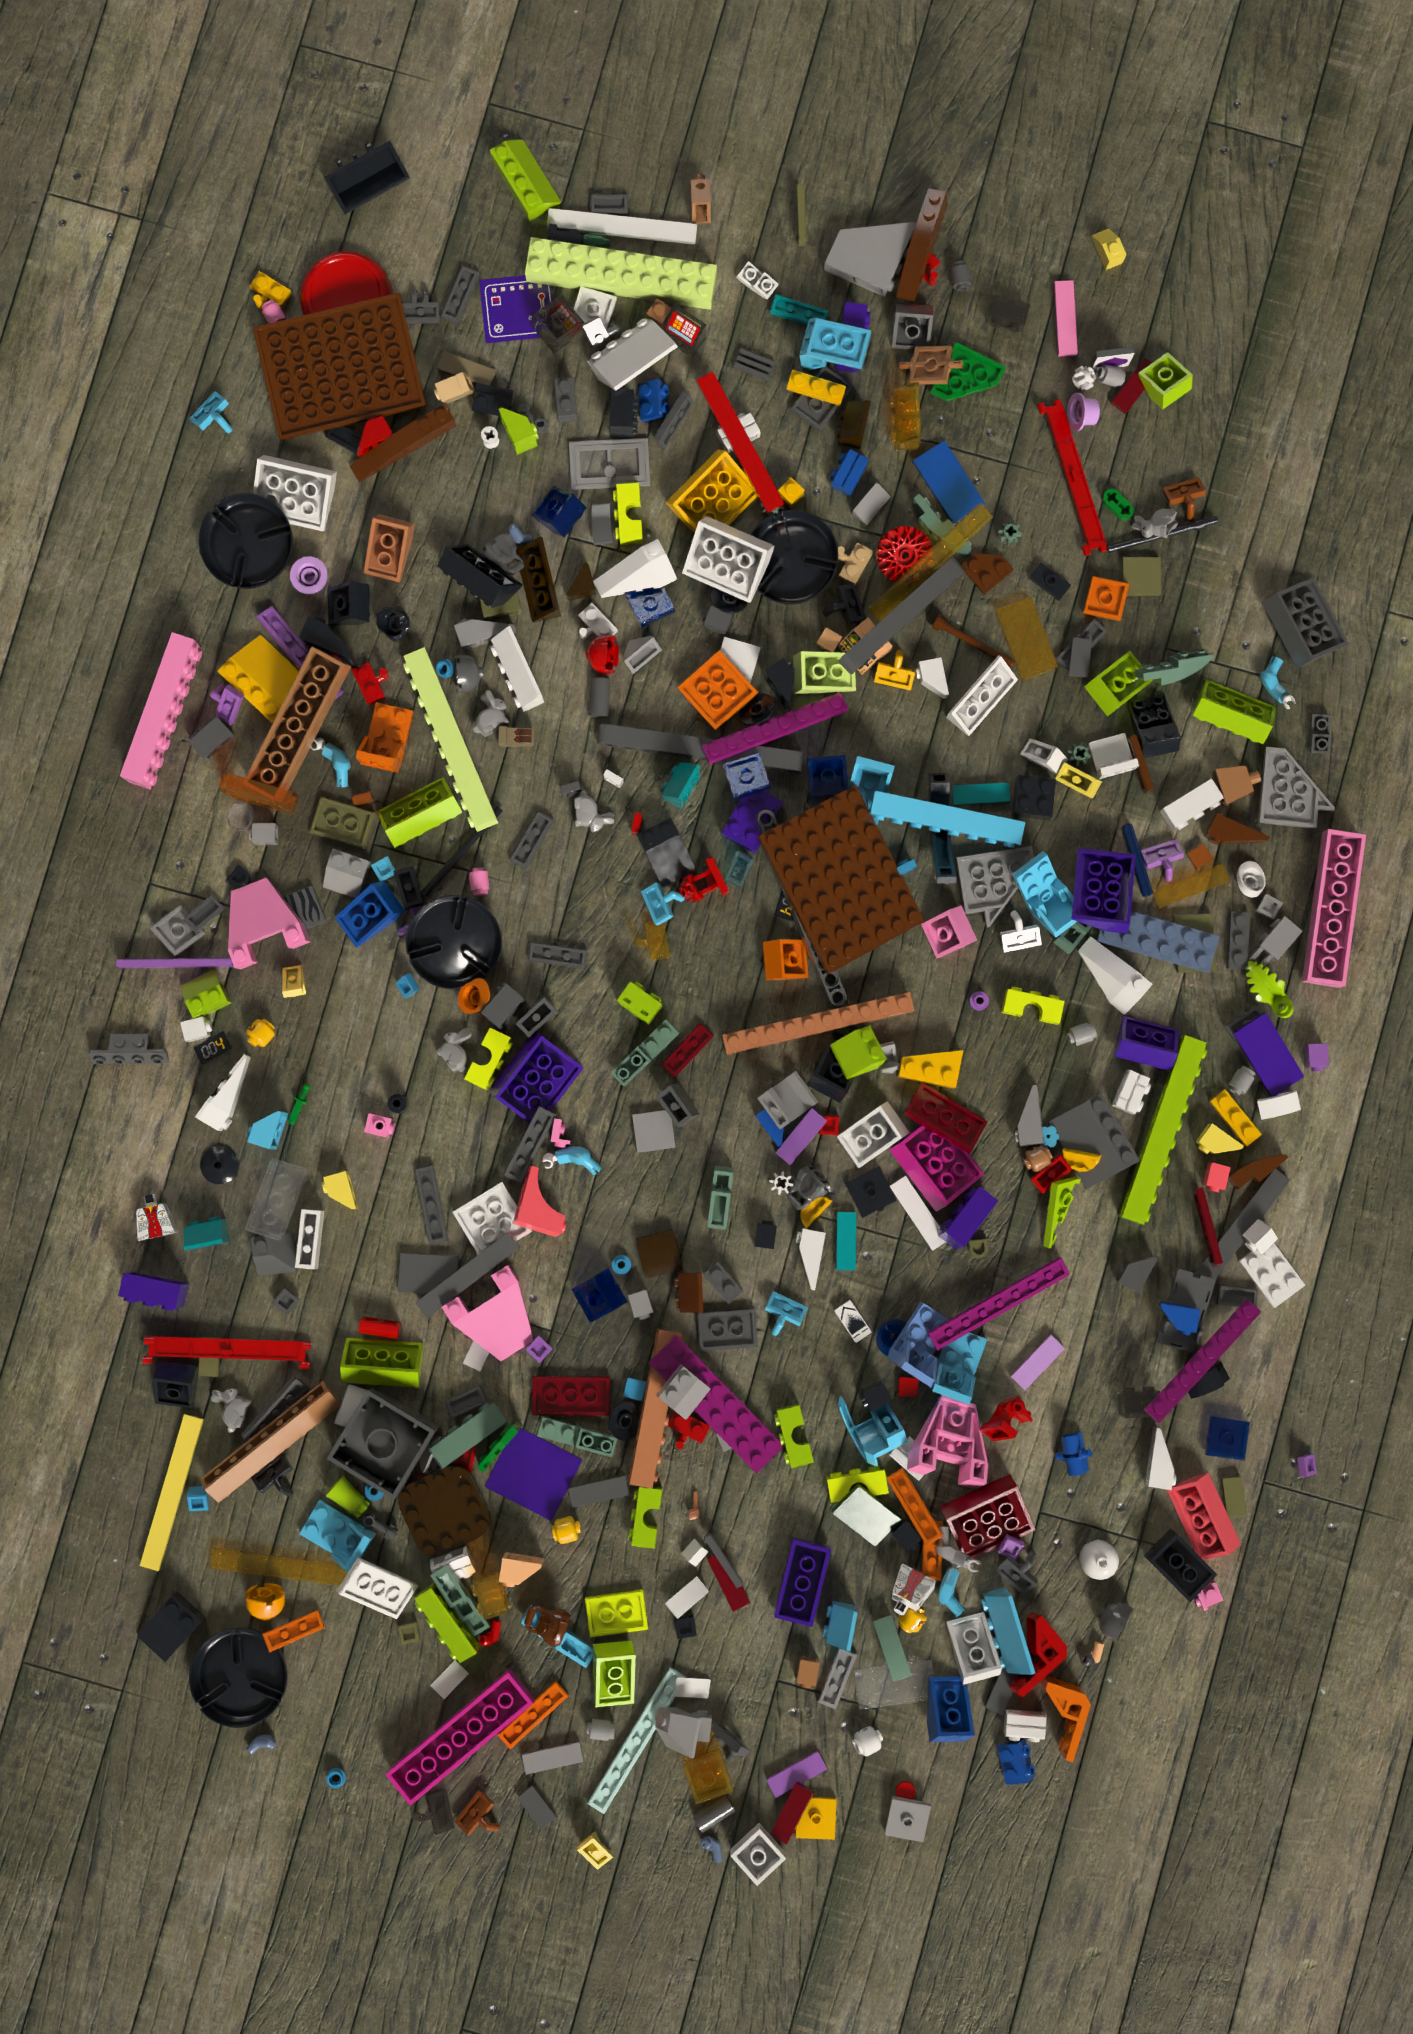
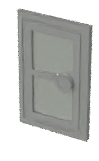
(608, 463)

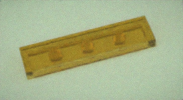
(1191, 886)

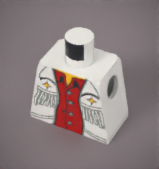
(154, 1220)
(911, 1589)

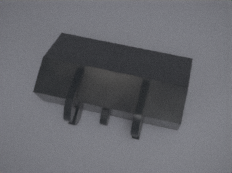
(366, 176)

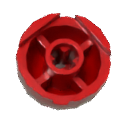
(603, 654)

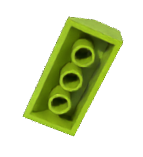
(524, 178)
(1234, 711)
(419, 812)
(382, 1362)
(447, 1623)

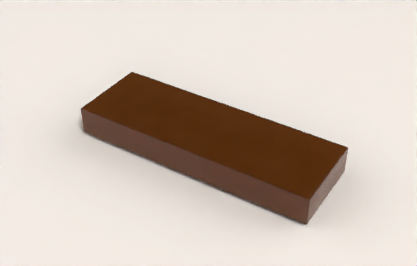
(1142, 770)

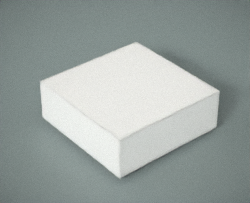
(613, 778)

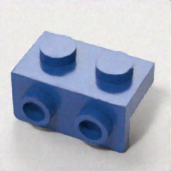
(653, 400)
(1016, 1762)

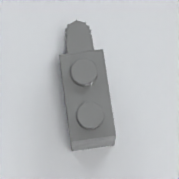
(1276, 940)

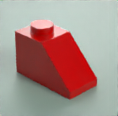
(374, 432)

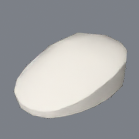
(1250, 879)

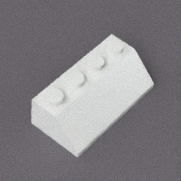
(517, 670)

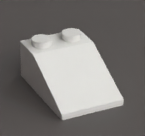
(873, 1134)
(973, 1648)

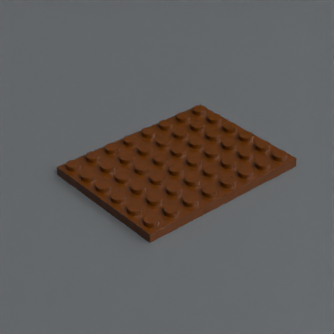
(339, 366)
(840, 879)

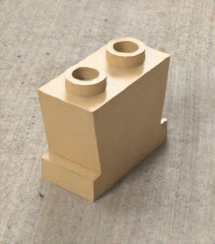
(454, 388)

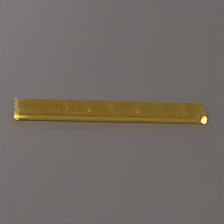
(931, 561)
(277, 1566)

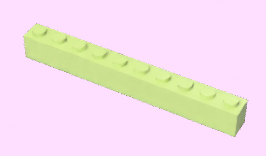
(450, 739)

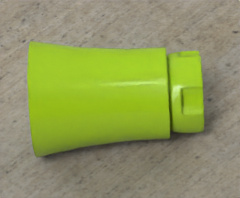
(348, 1497)

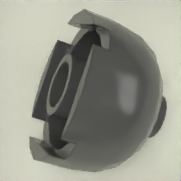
(466, 673)
(1114, 1619)

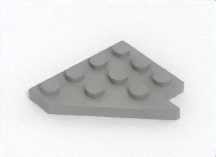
(1288, 792)
(988, 880)

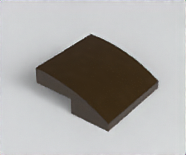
(659, 1253)

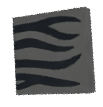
(306, 907)

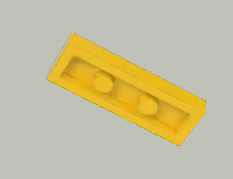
(816, 387)
(1235, 1117)

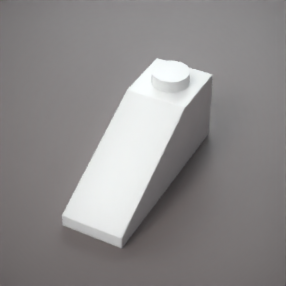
(811, 1248)
(1159, 1468)

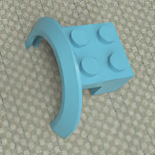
(875, 1435)

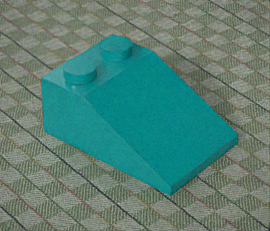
(681, 784)

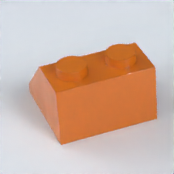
(785, 959)

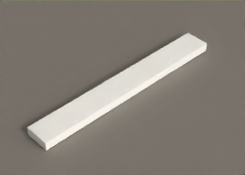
(623, 226)

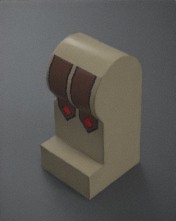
(515, 737)

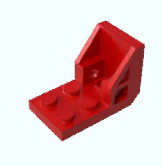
(1039, 1639)

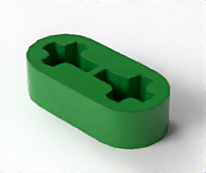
(1121, 501)

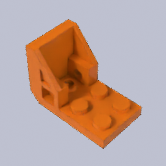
(386, 738)
(1063, 1696)

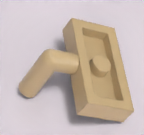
(854, 563)

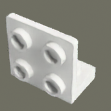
(1112, 756)

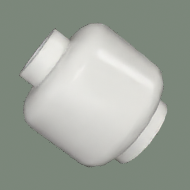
(867, 1741)

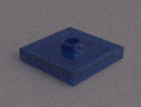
(650, 605)
(746, 775)
(1227, 1438)

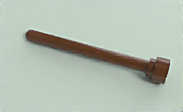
(941, 624)

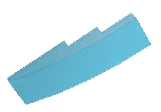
(571, 1644)

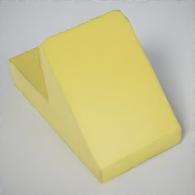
(293, 981)
(594, 1851)

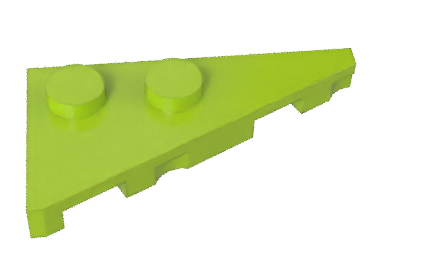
(1058, 1206)

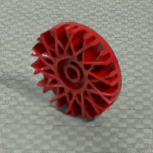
(894, 544)

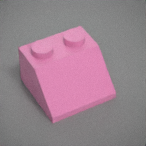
(949, 931)

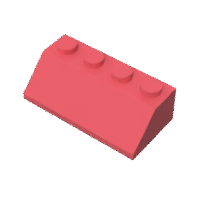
(1204, 1517)

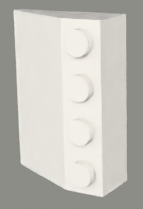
(631, 354)
(297, 489)
(727, 558)

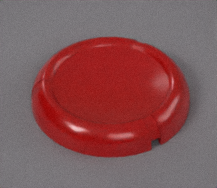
(341, 281)

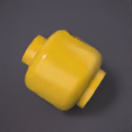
(260, 1032)
(566, 1530)
(912, 1620)

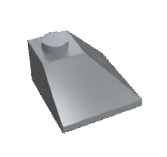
(678, 1729)

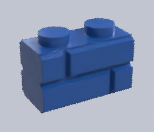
(849, 472)

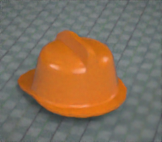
(473, 996)

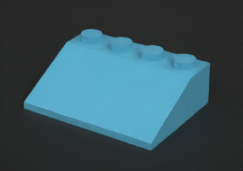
(1008, 1632)

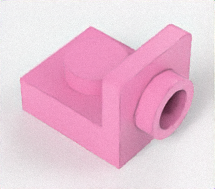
(559, 1129)
(1208, 1596)

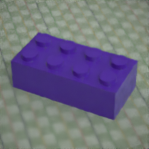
(802, 1581)

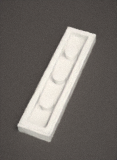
(918, 1212)

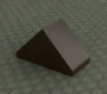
(583, 585)

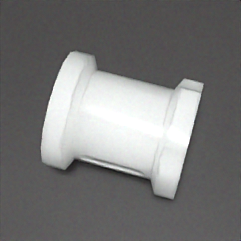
(492, 442)

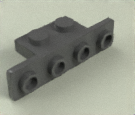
(129, 1050)

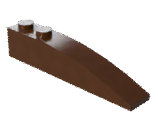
(922, 243)
(404, 442)

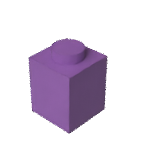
(1316, 1056)

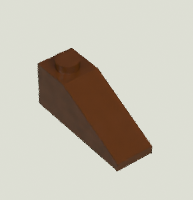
(1227, 831)

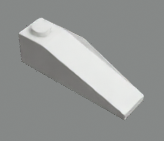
(640, 570)
(1116, 978)
(220, 1108)

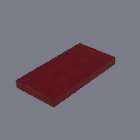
(945, 1117)
(1207, 1227)
(571, 1395)

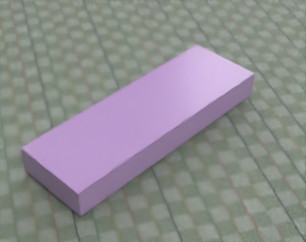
(1037, 1362)

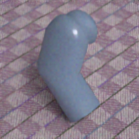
(518, 536)
(261, 1741)
(714, 1846)

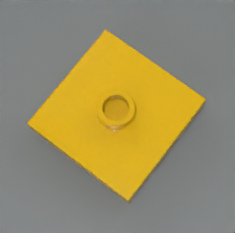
(818, 1819)

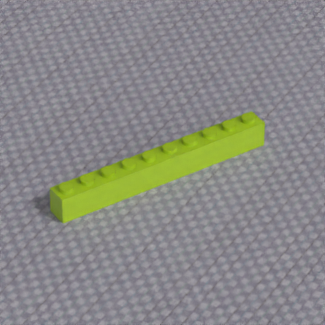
(1163, 1130)

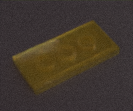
(1026, 638)

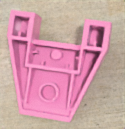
(259, 913)
(499, 1323)
(954, 1437)

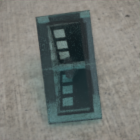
(739, 868)

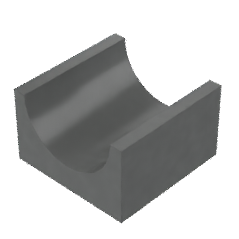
(383, 1442)

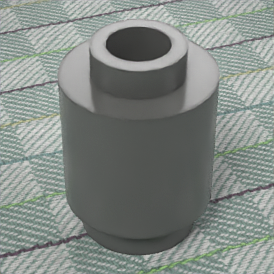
(960, 275)

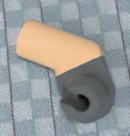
(1094, 1656)

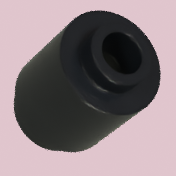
(403, 1106)

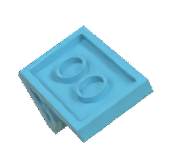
(833, 343)
(870, 777)
(1045, 894)
(958, 1366)
(337, 1534)

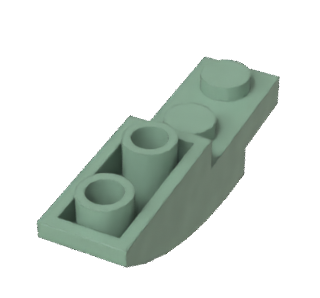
(932, 524)
(1178, 668)
(645, 1052)
(576, 1436)

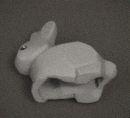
(1159, 525)
(492, 717)
(588, 815)
(453, 1052)
(234, 1407)

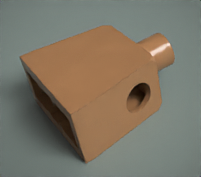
(700, 196)
(1234, 782)

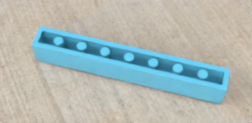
(947, 818)

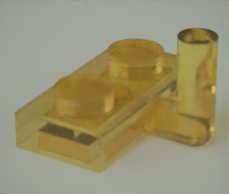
(656, 941)

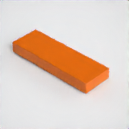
(931, 1560)
(293, 1631)

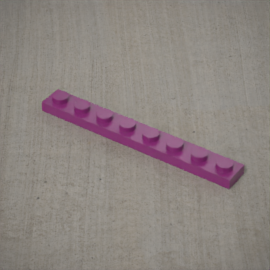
(774, 728)
(998, 1303)
(1202, 1361)

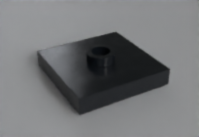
(870, 1191)

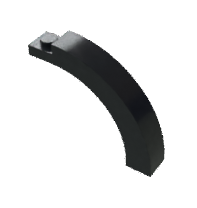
(940, 842)

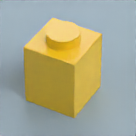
(791, 493)

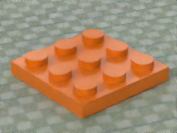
(717, 690)

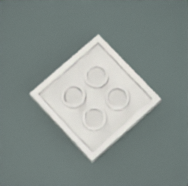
(489, 1218)

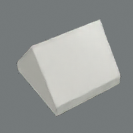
(694, 1552)

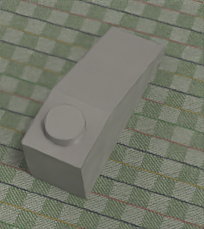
(478, 632)
(1030, 1124)

